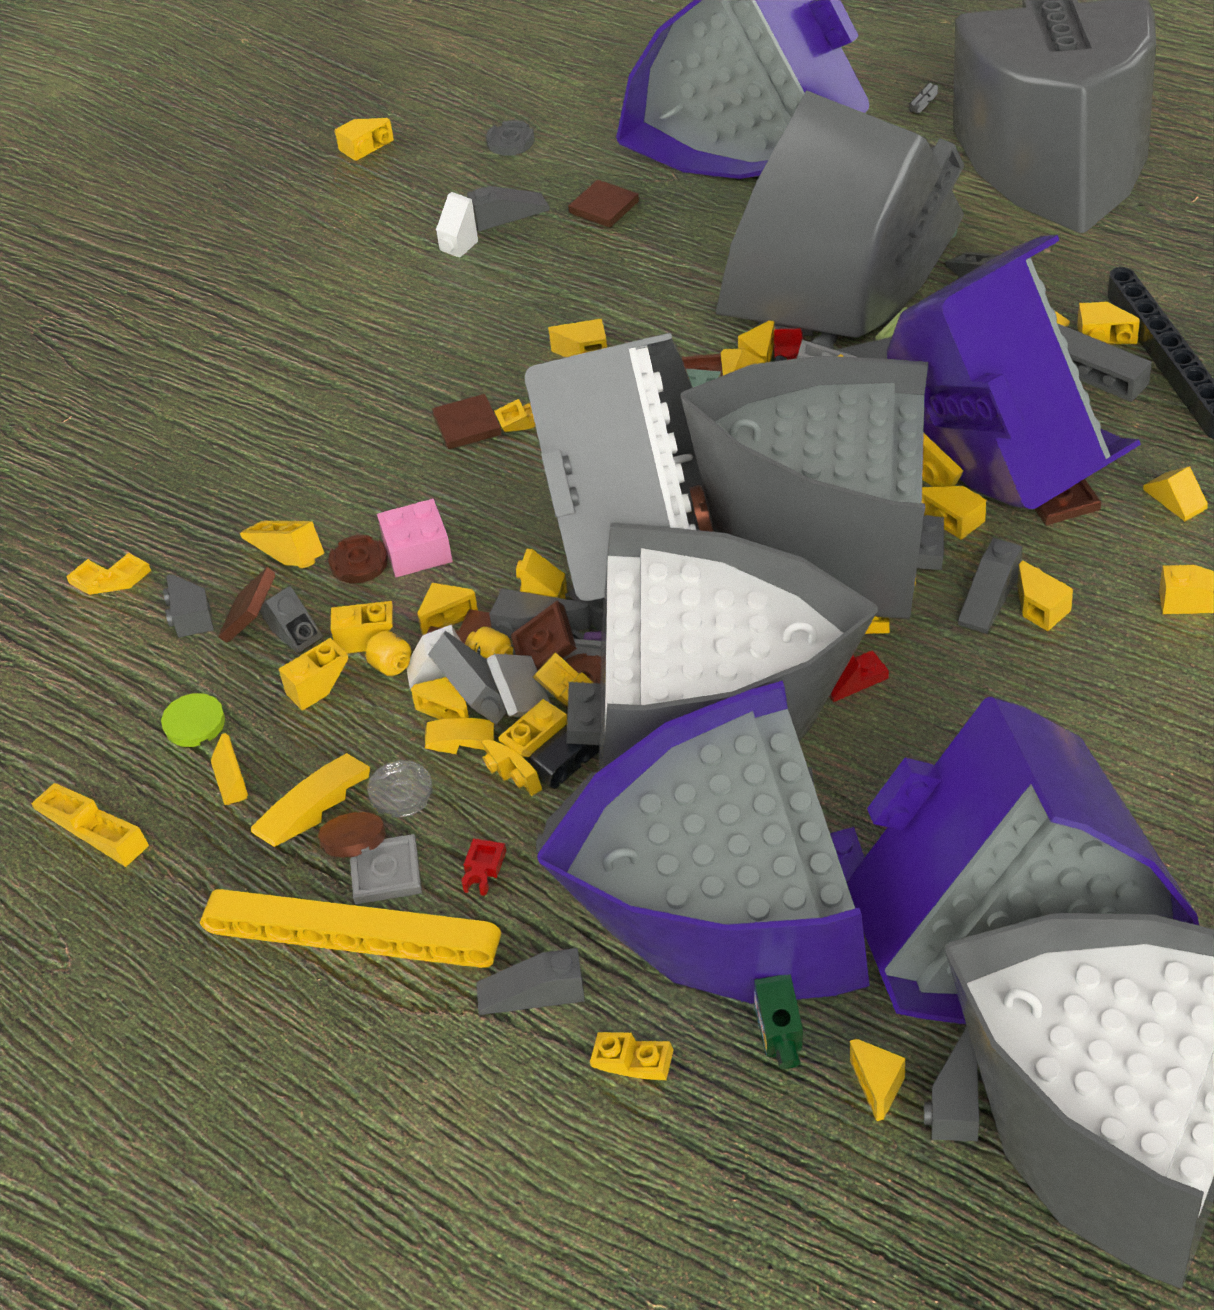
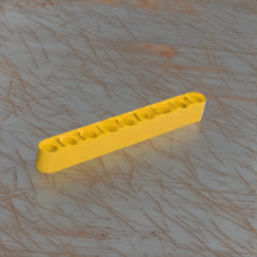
(351, 928)

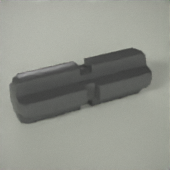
(924, 97)

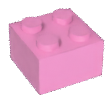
(414, 537)

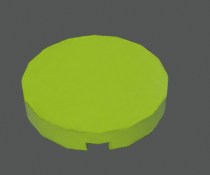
(193, 719)

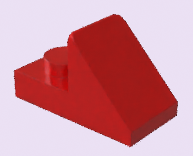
(787, 342)
(860, 674)

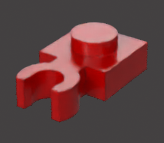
(482, 861)

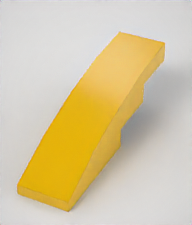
(306, 801)

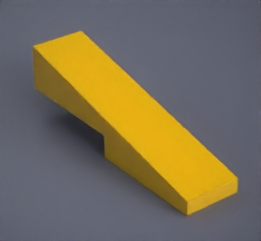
(99, 829)

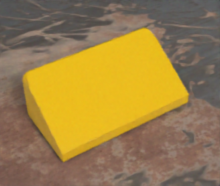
(228, 772)

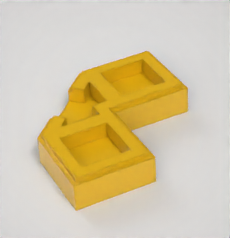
(122, 575)

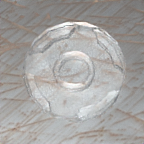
(400, 788)

